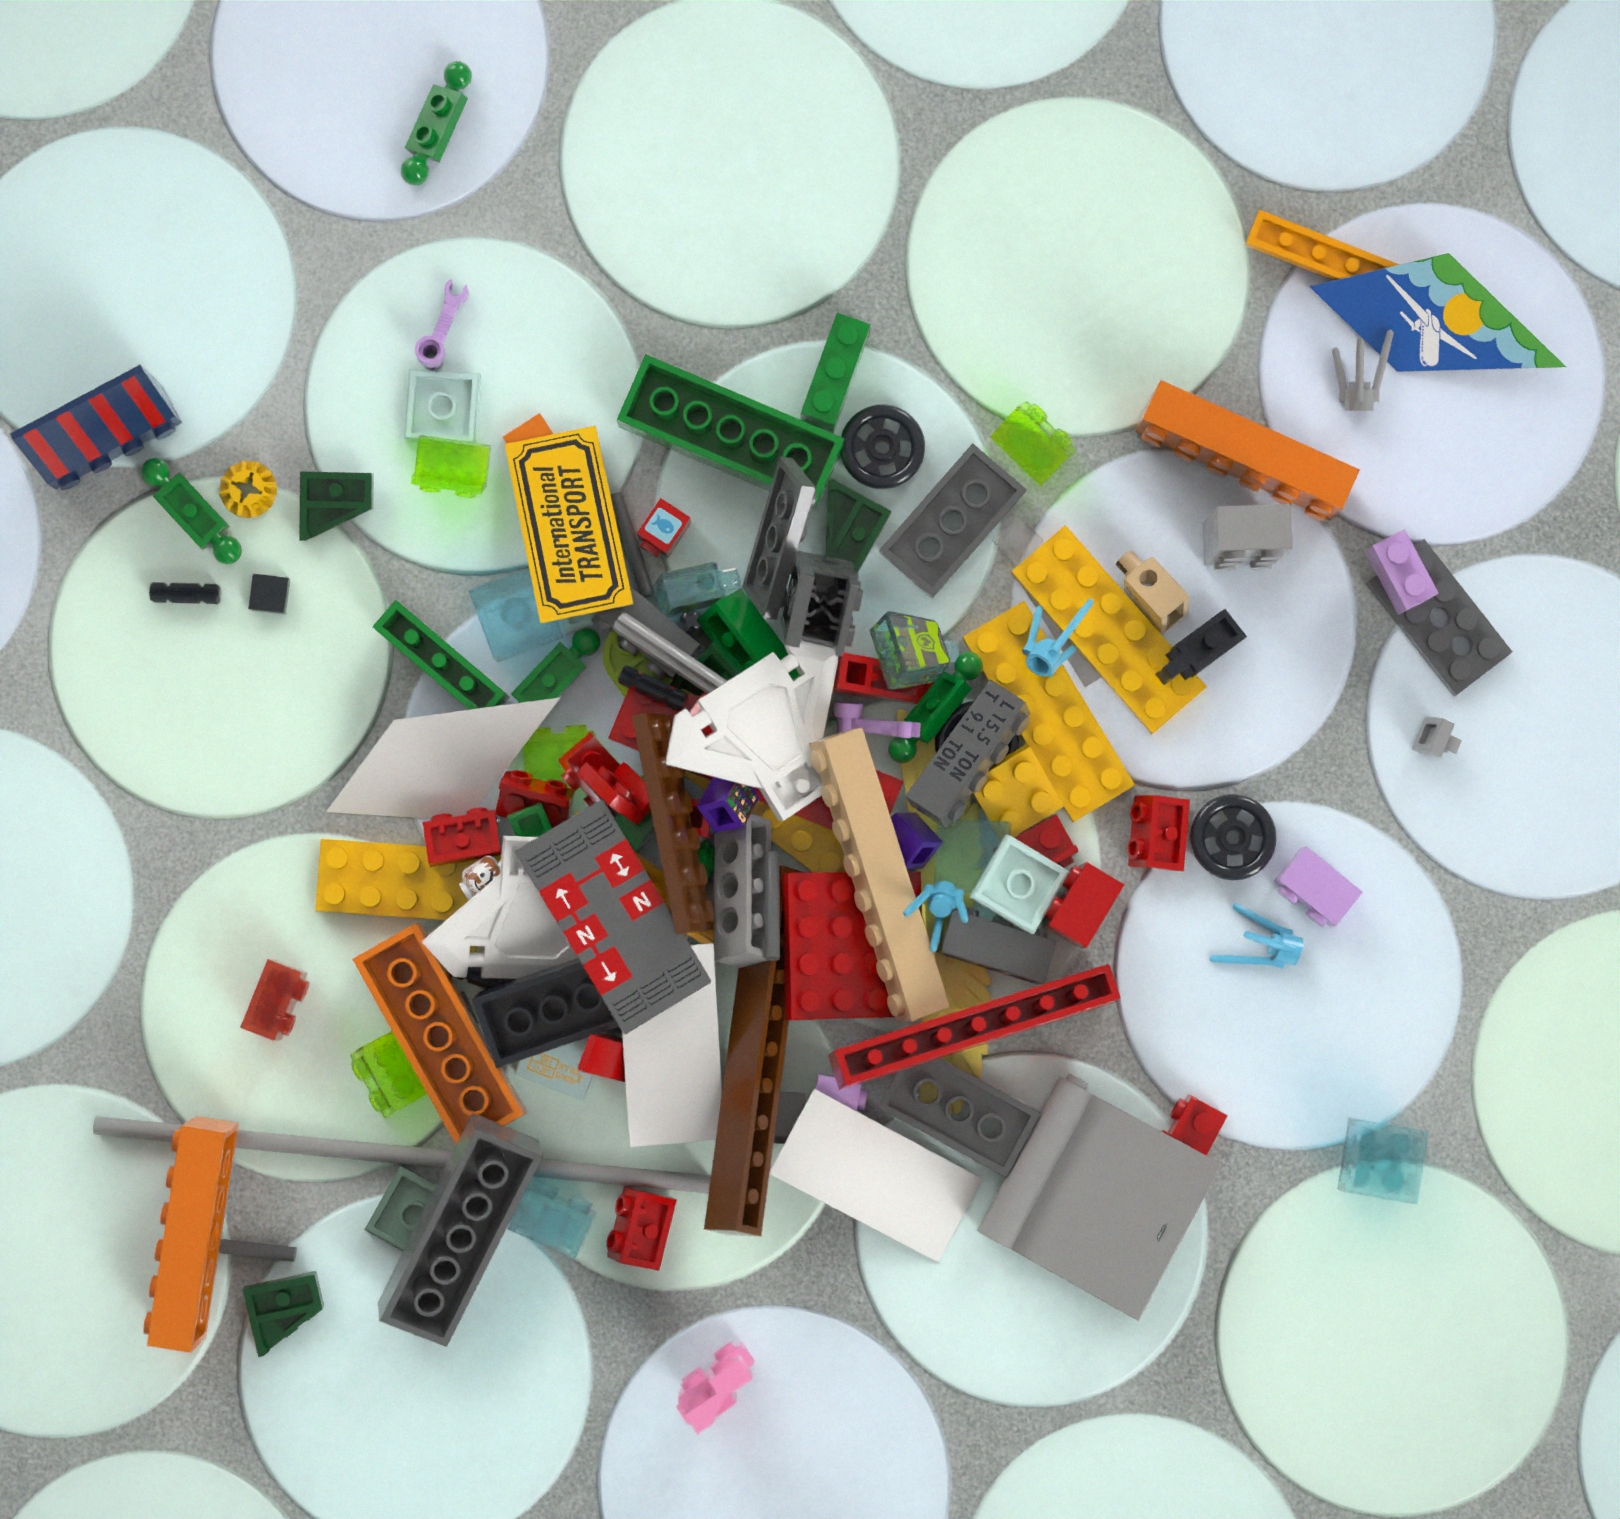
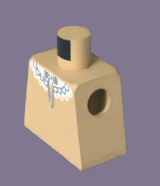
(1162, 602)

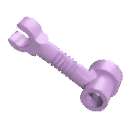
(434, 342)
(850, 717)

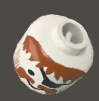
(479, 875)

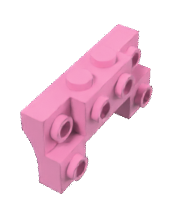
(714, 1391)

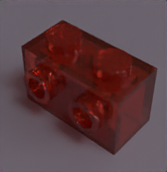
(275, 1000)

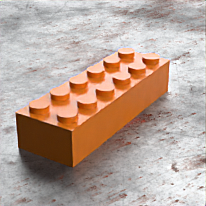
(1246, 451)
(437, 1032)
(191, 1233)

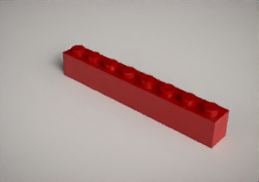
(973, 1026)

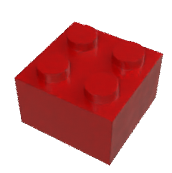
(1082, 905)

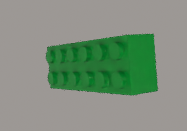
(724, 427)

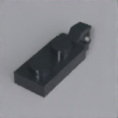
(1202, 647)

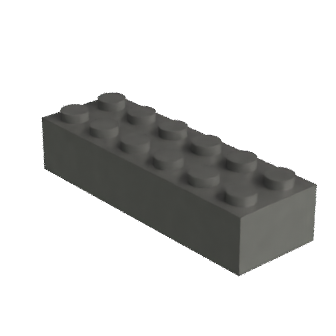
(459, 1230)

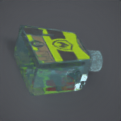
(680, 593)
(911, 649)

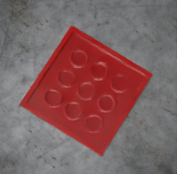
(827, 951)

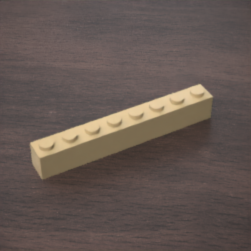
(878, 875)

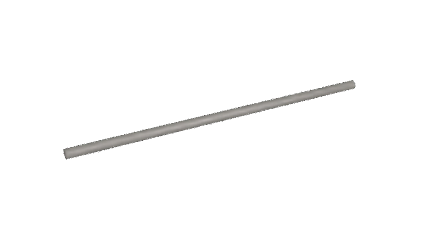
(410, 1155)

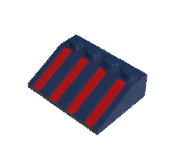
(98, 428)

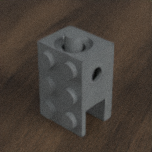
(821, 602)

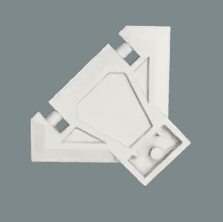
(763, 727)
(508, 922)

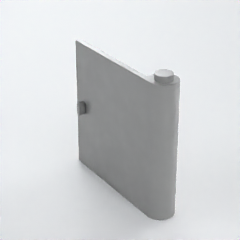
(1096, 1197)

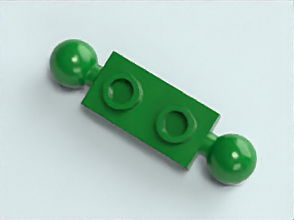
(436, 123)
(191, 511)
(558, 668)
(937, 705)

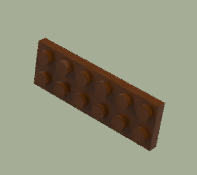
(673, 826)

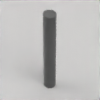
(631, 545)
(772, 906)
(257, 1250)

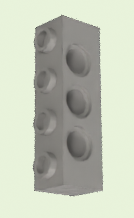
(741, 893)

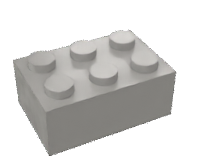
(1247, 536)

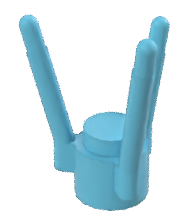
(1045, 655)
(941, 901)
(1282, 946)

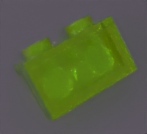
(1033, 442)
(451, 466)
(545, 749)
(387, 1075)

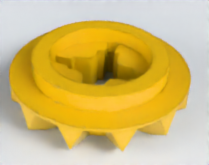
(253, 504)

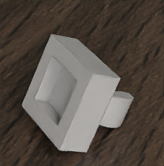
(1436, 737)

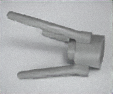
(1359, 395)

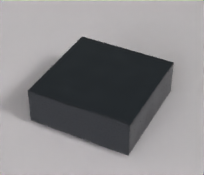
(269, 594)

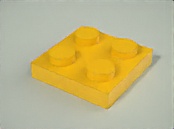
(1018, 792)

